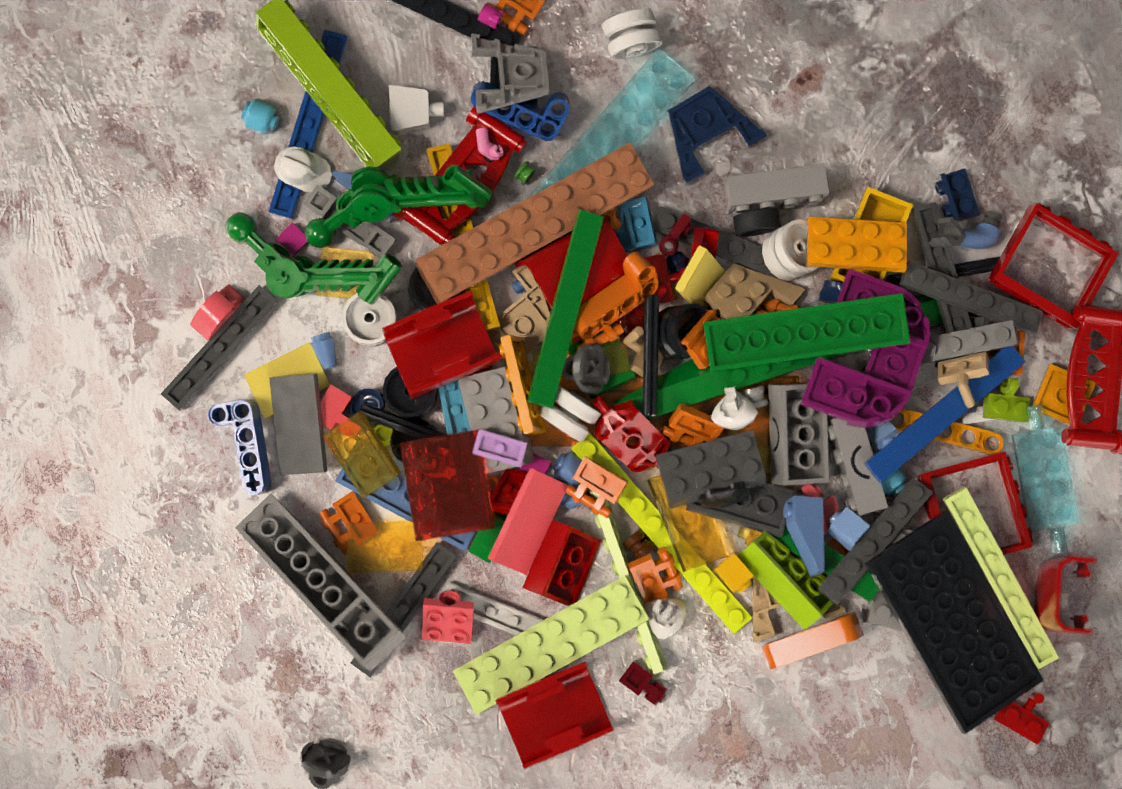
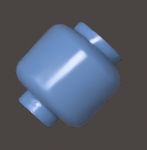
(566, 467)

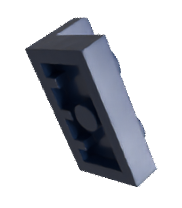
(956, 195)

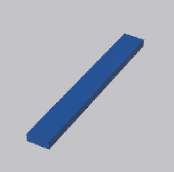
(306, 131)
(941, 416)

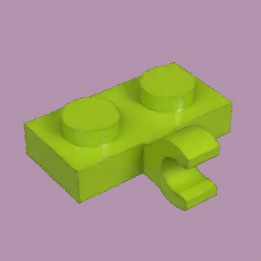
(1006, 405)

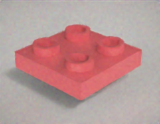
(448, 618)

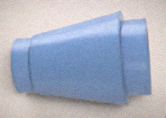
(324, 349)

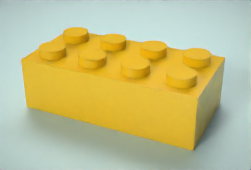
(876, 207)

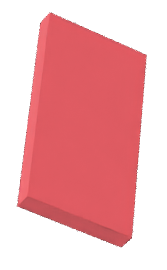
(528, 521)

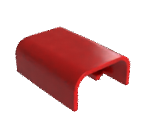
(605, 268)
(440, 344)
(1048, 594)
(554, 715)

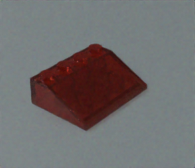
(446, 486)

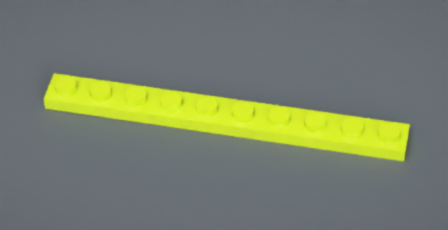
(651, 522)

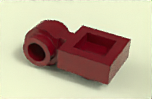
(682, 226)
(637, 679)

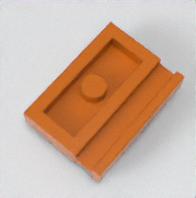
(696, 340)

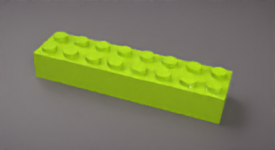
(327, 85)

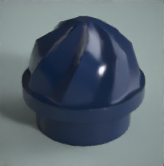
(677, 262)

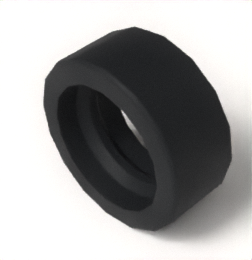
(756, 222)

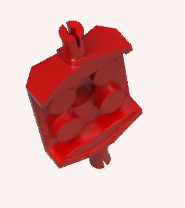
(620, 423)

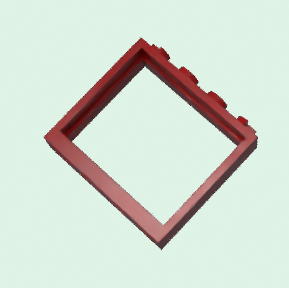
(1080, 236)
(1011, 491)

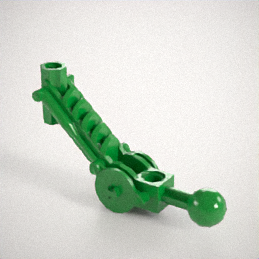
(377, 194)
(298, 275)

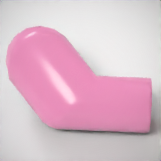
(487, 148)

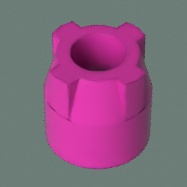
(490, 15)

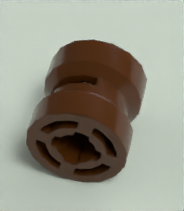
(639, 544)

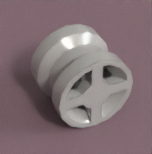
(756, 396)

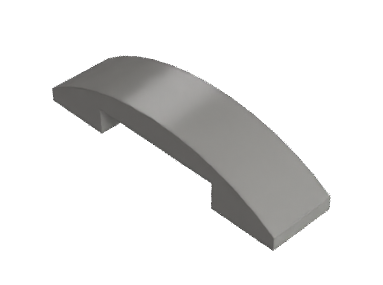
(365, 234)

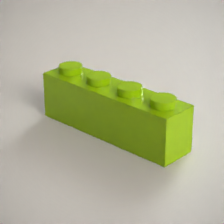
(786, 579)

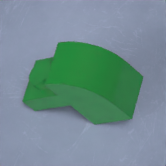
(486, 539)

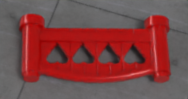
(428, 218)
(1103, 430)

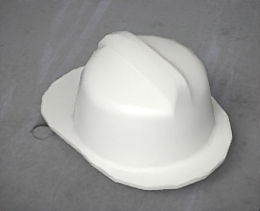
(302, 169)

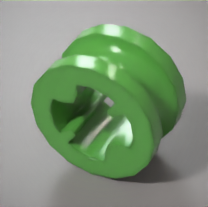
(524, 173)

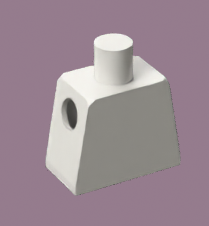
(411, 109)

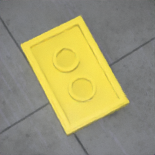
(699, 277)
(296, 362)

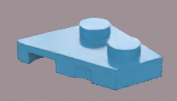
(637, 225)

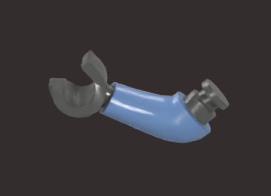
(981, 237)

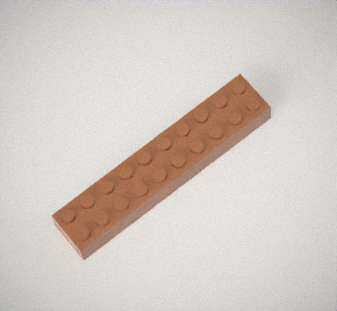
(532, 224)

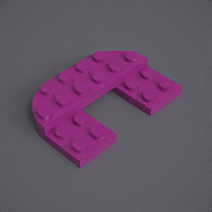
(889, 375)

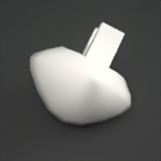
(734, 410)
(665, 616)

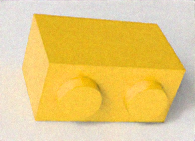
(733, 573)

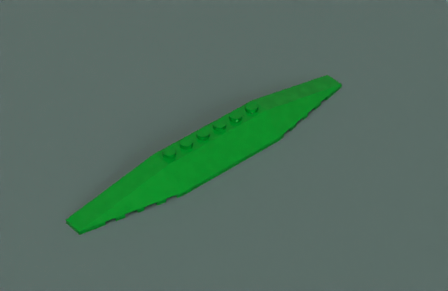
(694, 386)

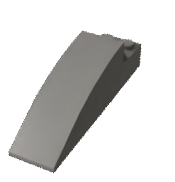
(321, 582)

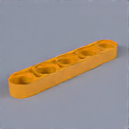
(957, 429)

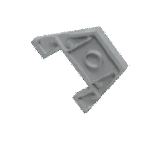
(521, 73)

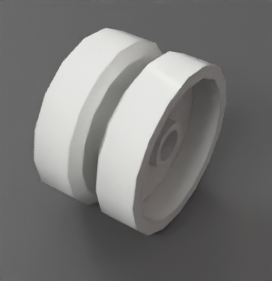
(631, 34)
(786, 251)
(356, 326)
(568, 414)

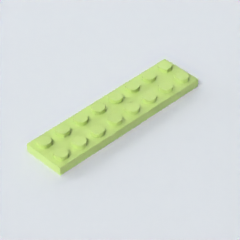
(551, 644)

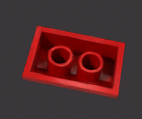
(562, 564)

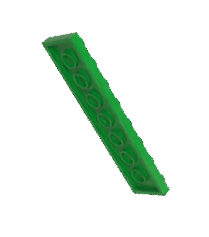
(806, 332)

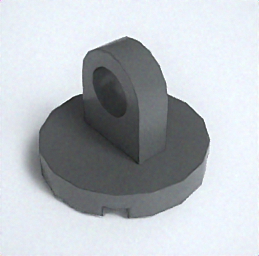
(590, 368)
(324, 761)

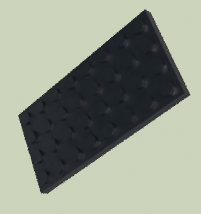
(954, 621)

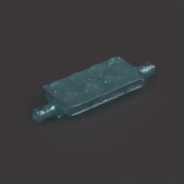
(1045, 479)

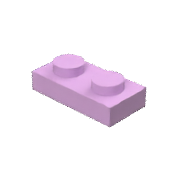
(500, 447)

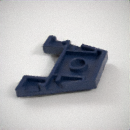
(701, 121)

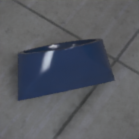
(830, 291)
(369, 396)

